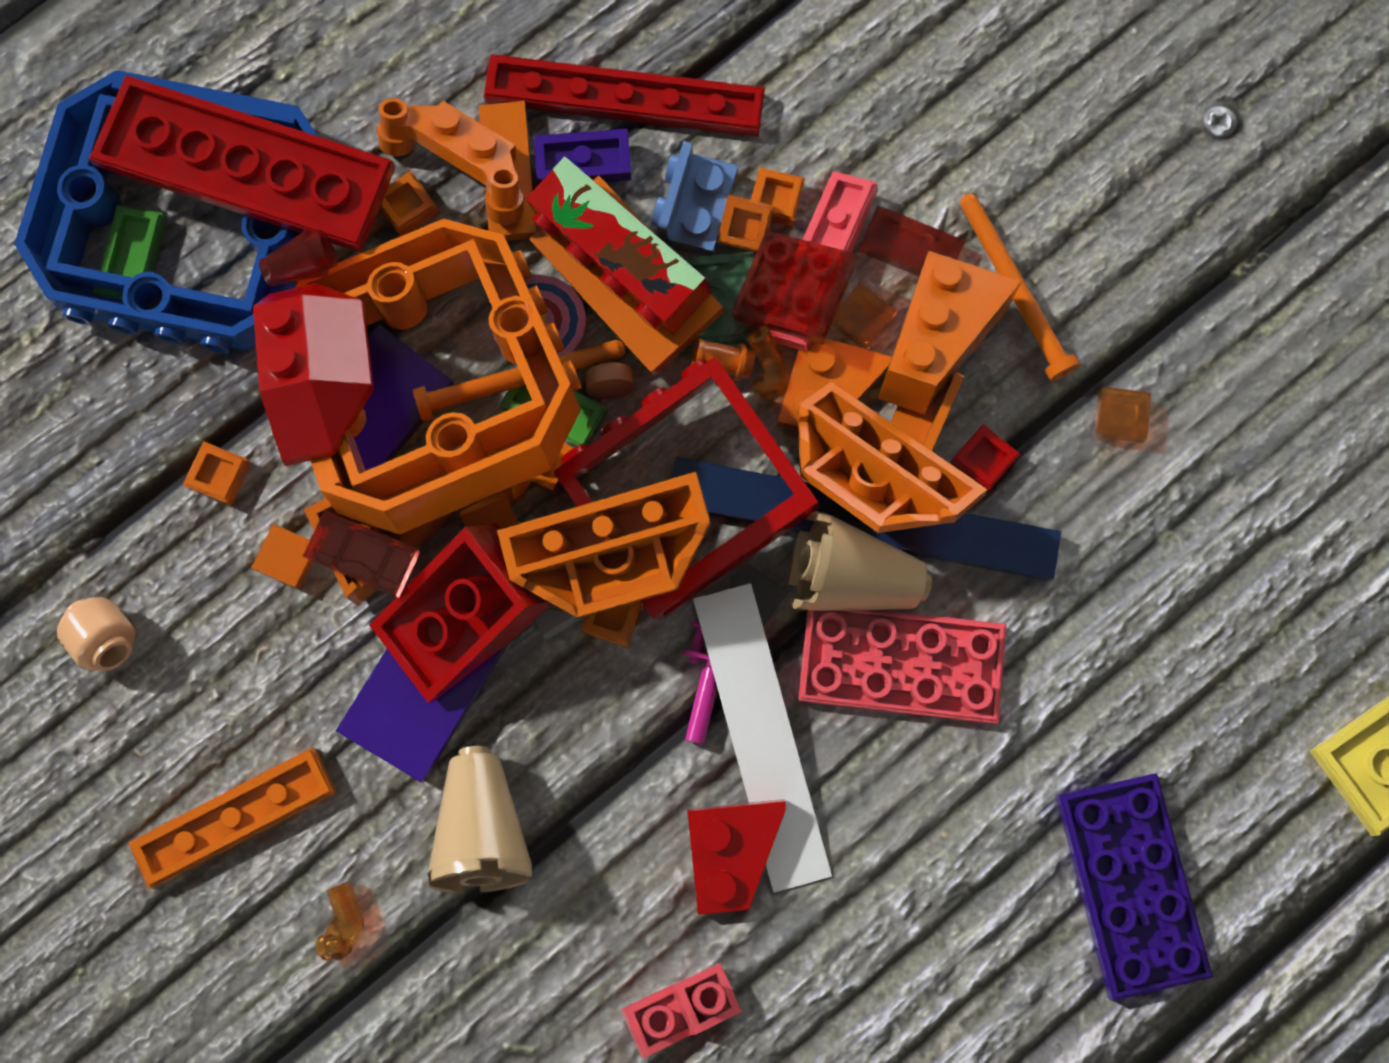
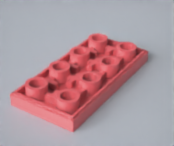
(903, 664)

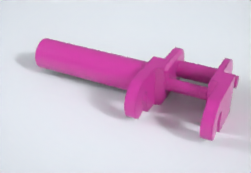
(705, 693)

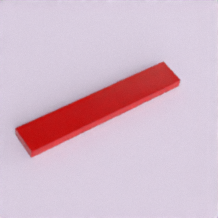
(625, 95)

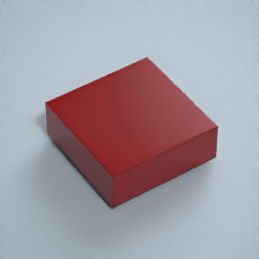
(985, 457)

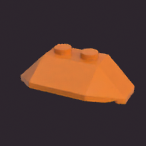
(877, 467)
(610, 547)

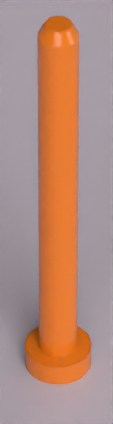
(1059, 362)
(507, 380)

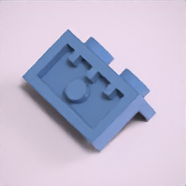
(694, 202)

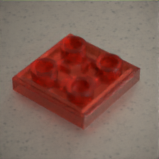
(794, 287)

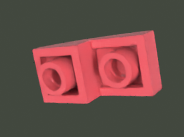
(681, 1010)

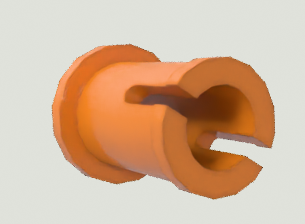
(735, 360)

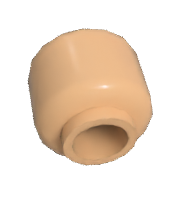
(96, 634)

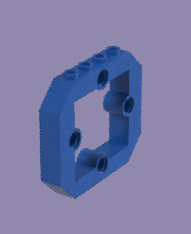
(60, 223)

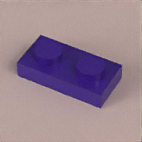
(593, 152)

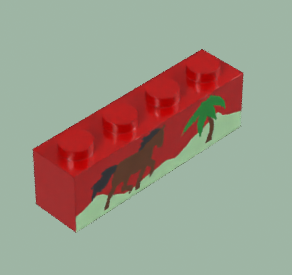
(618, 246)

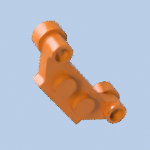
(461, 143)

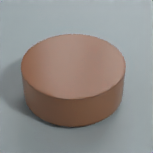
(609, 380)

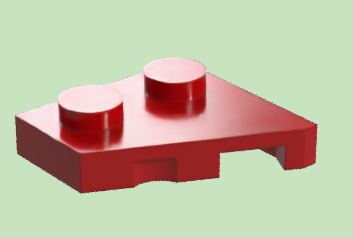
(731, 852)

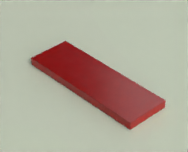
(242, 163)

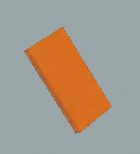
(651, 347)

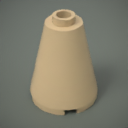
(853, 570)
(477, 828)

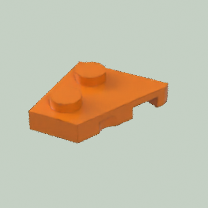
(834, 361)

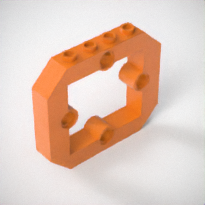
(495, 453)

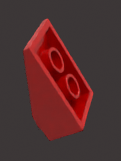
(456, 613)

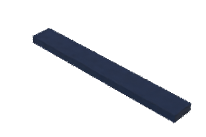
(967, 541)

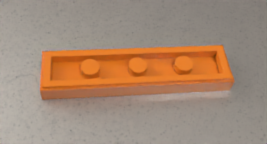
(232, 818)

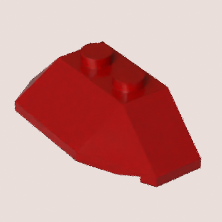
(312, 368)

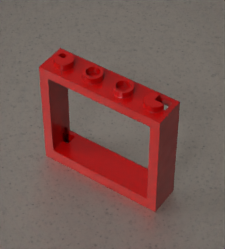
(655, 408)

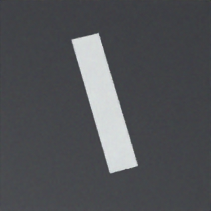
(762, 731)

